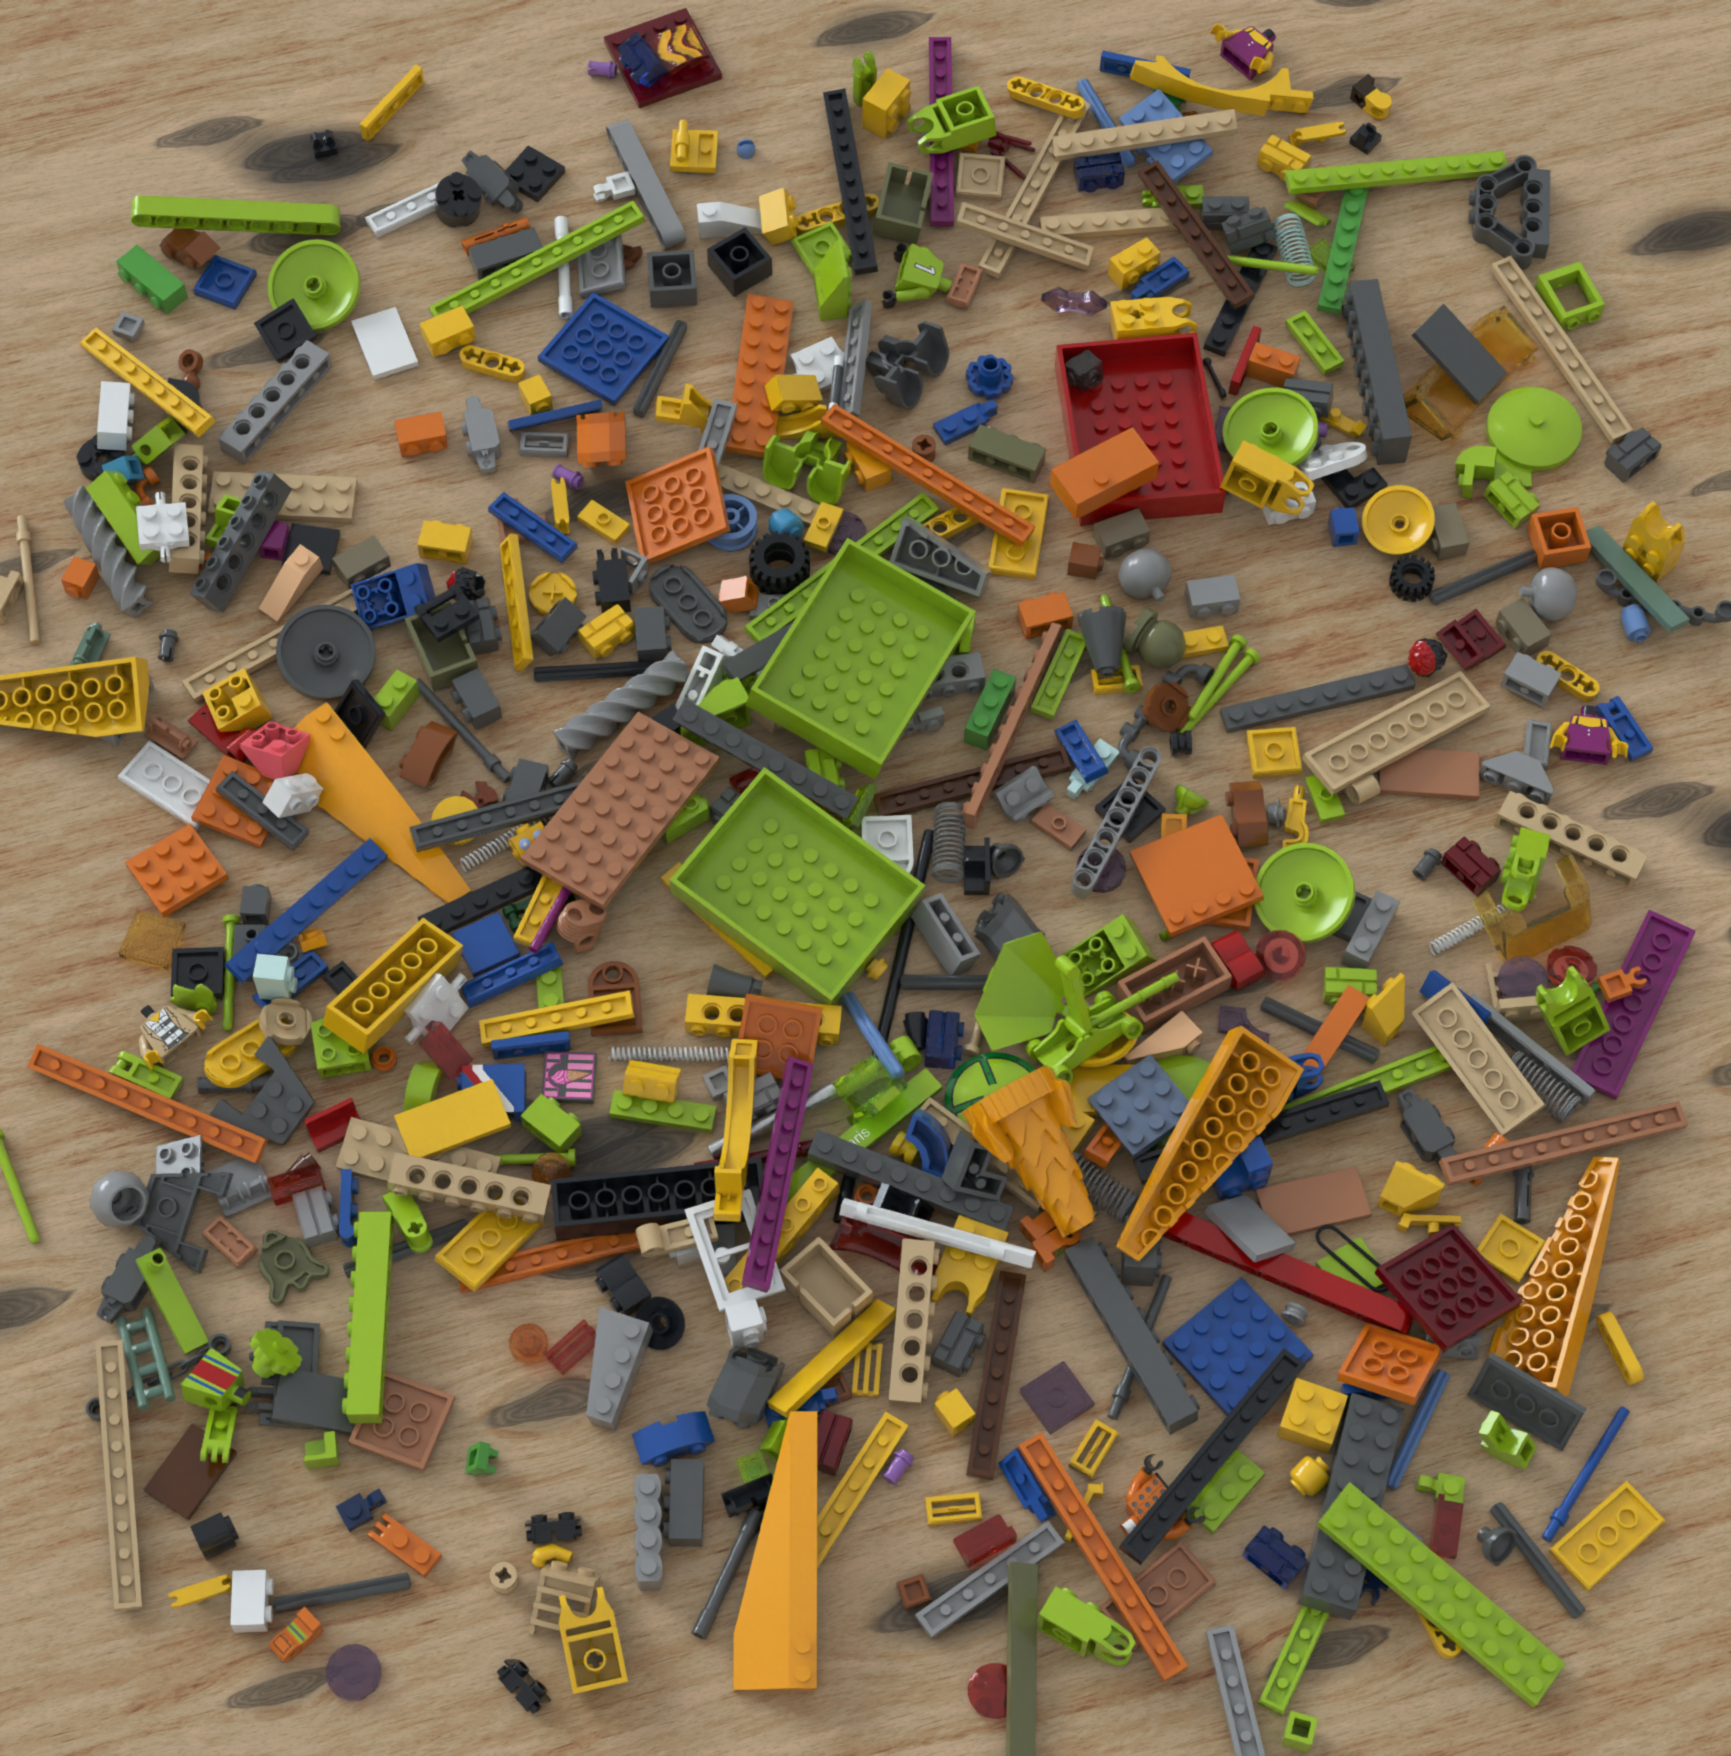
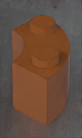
(188, 247)
(428, 754)
(1247, 813)

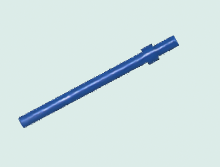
(1560, 1515)

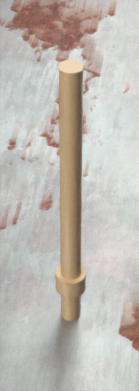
(23, 539)

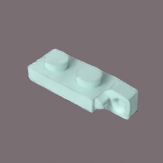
(1108, 755)

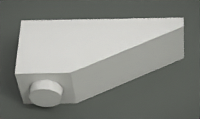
(725, 219)
(703, 676)

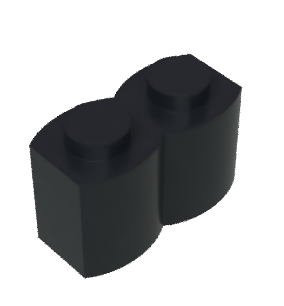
(622, 1285)
(215, 1535)

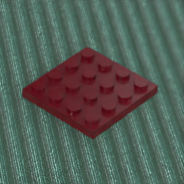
(665, 87)
(1448, 1287)

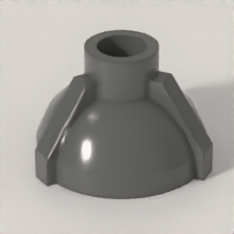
(1005, 859)
(1497, 1543)

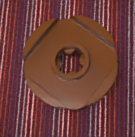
(1155, 710)

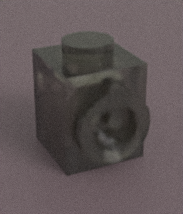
(1084, 371)

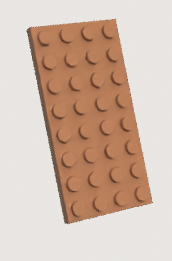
(620, 810)

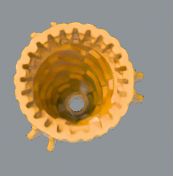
(1025, 1130)

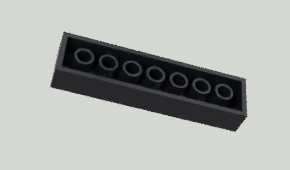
(634, 1198)

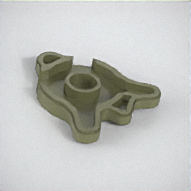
(288, 1264)

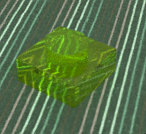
(752, 1466)

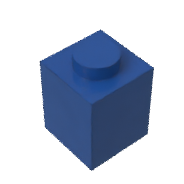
(1343, 526)

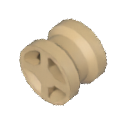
(503, 1584)

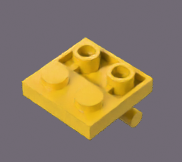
(693, 150)

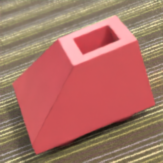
(276, 749)

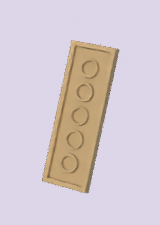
(309, 500)
(1478, 1059)
(372, 1147)

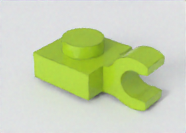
(1445, 1484)

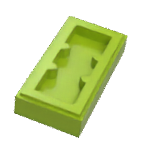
(1326, 805)

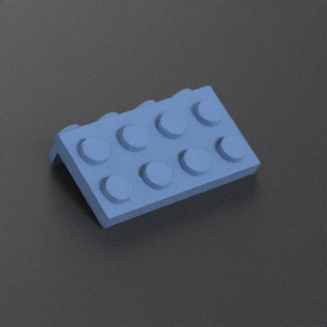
(1175, 158)

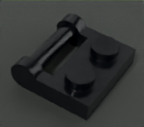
(449, 619)

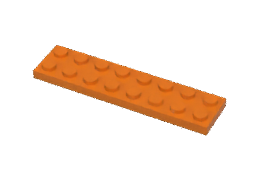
(759, 360)

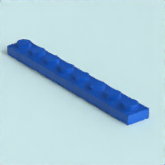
(307, 909)

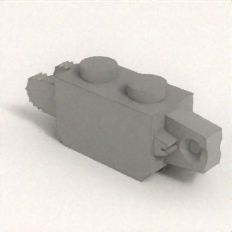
(482, 435)

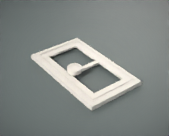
(710, 1259)

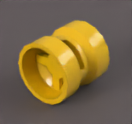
(904, 1148)

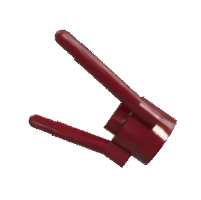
(1002, 143)

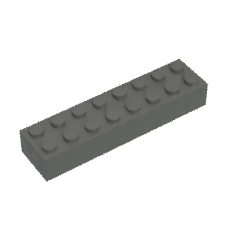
(1377, 372)
(1363, 1458)

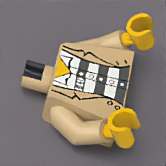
(169, 1033)

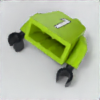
(917, 276)

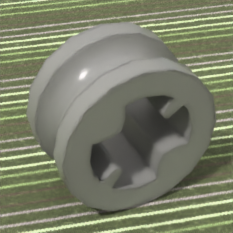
(1294, 1314)

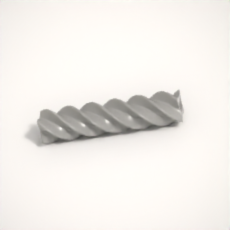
(107, 554)
(621, 705)

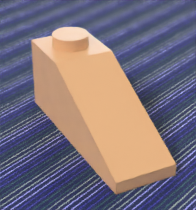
(291, 583)
(1172, 1039)

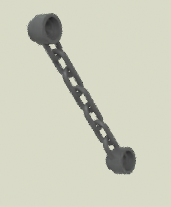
(215, 1340)

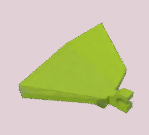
(1021, 993)

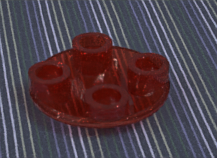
(989, 1690)

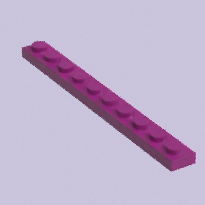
(942, 163)
(777, 1175)

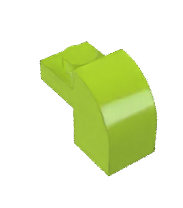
(1476, 463)
(223, 513)
(422, 1084)
(1506, 1443)

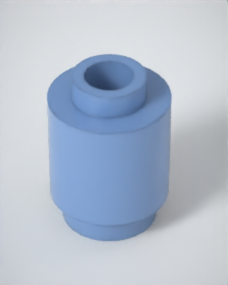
(1635, 623)

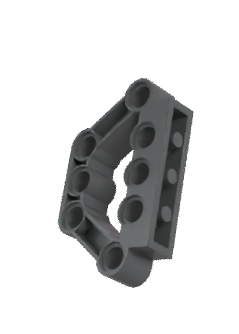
(1534, 217)

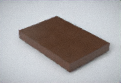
(184, 1479)

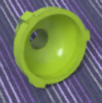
(1188, 801)

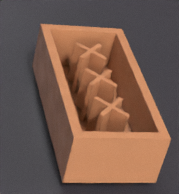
(1200, 979)

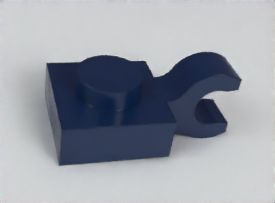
(357, 1510)

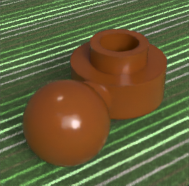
(191, 363)

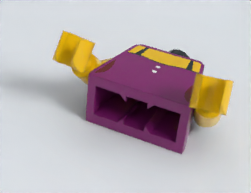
(1246, 49)
(1588, 739)

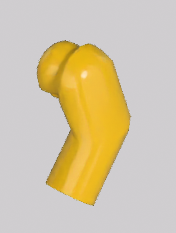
(550, 1552)

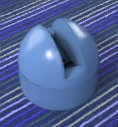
(746, 149)

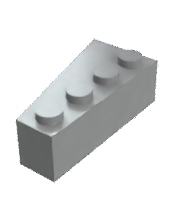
(934, 558)
(616, 1361)

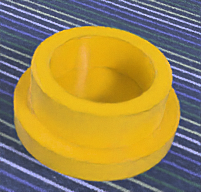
(876, 968)

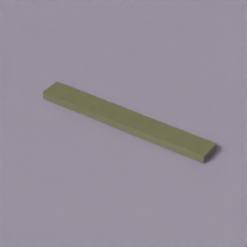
(1021, 1659)

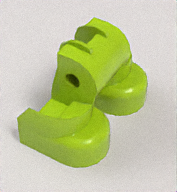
(828, 477)

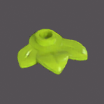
(195, 999)

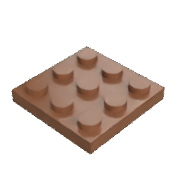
(410, 1423)

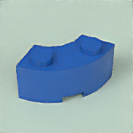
(931, 1141)
(685, 1436)

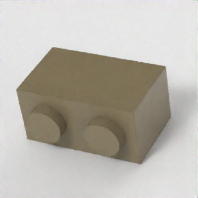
(1121, 533)
(1449, 534)
(361, 561)
(1523, 628)

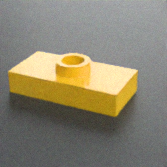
(603, 522)
(823, 526)

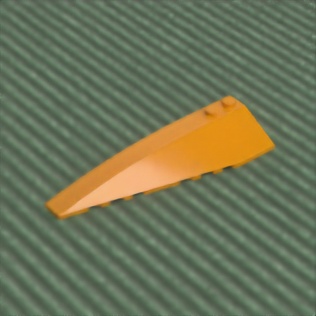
(779, 1605)

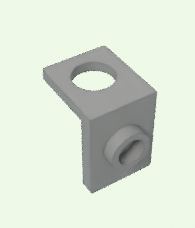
(641, 572)

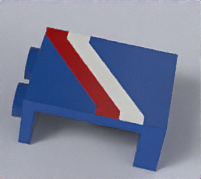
(508, 1079)

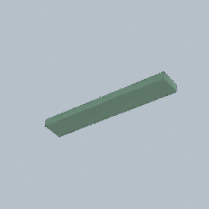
(1636, 580)

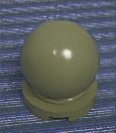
(1158, 642)

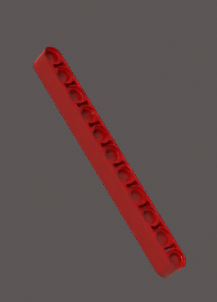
(1293, 1276)

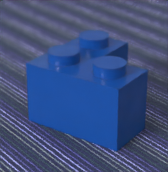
(1247, 1172)

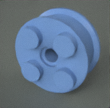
(742, 523)

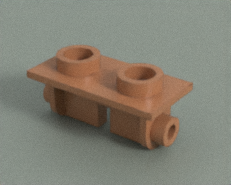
(170, 737)

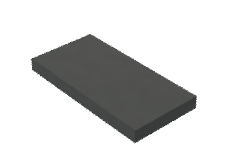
(1459, 354)
(1526, 1401)

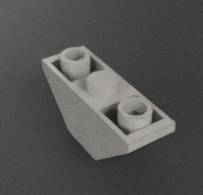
(1518, 774)

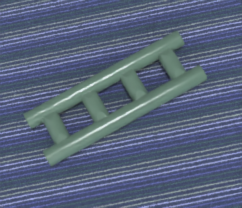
(136, 1372)

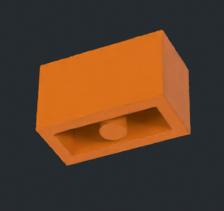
(1272, 365)
(421, 434)
(1039, 613)

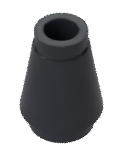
(916, 1028)

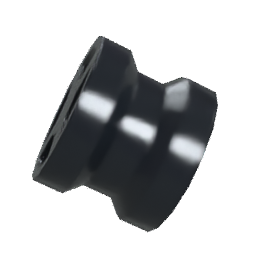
(1180, 742)

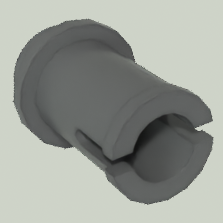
(168, 640)
(563, 773)
(1428, 862)

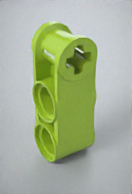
(409, 1221)

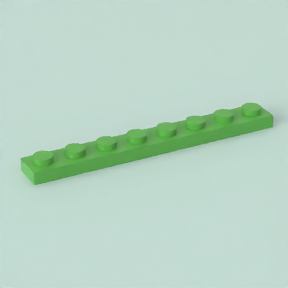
(1342, 250)

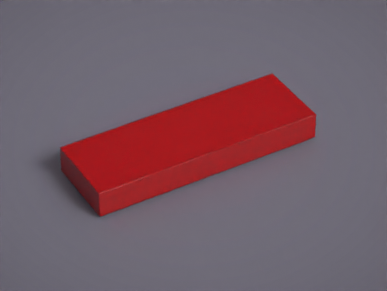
(1241, 368)

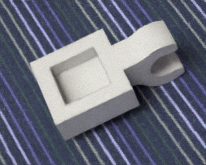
(616, 185)

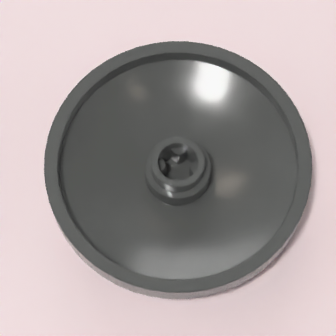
(325, 651)

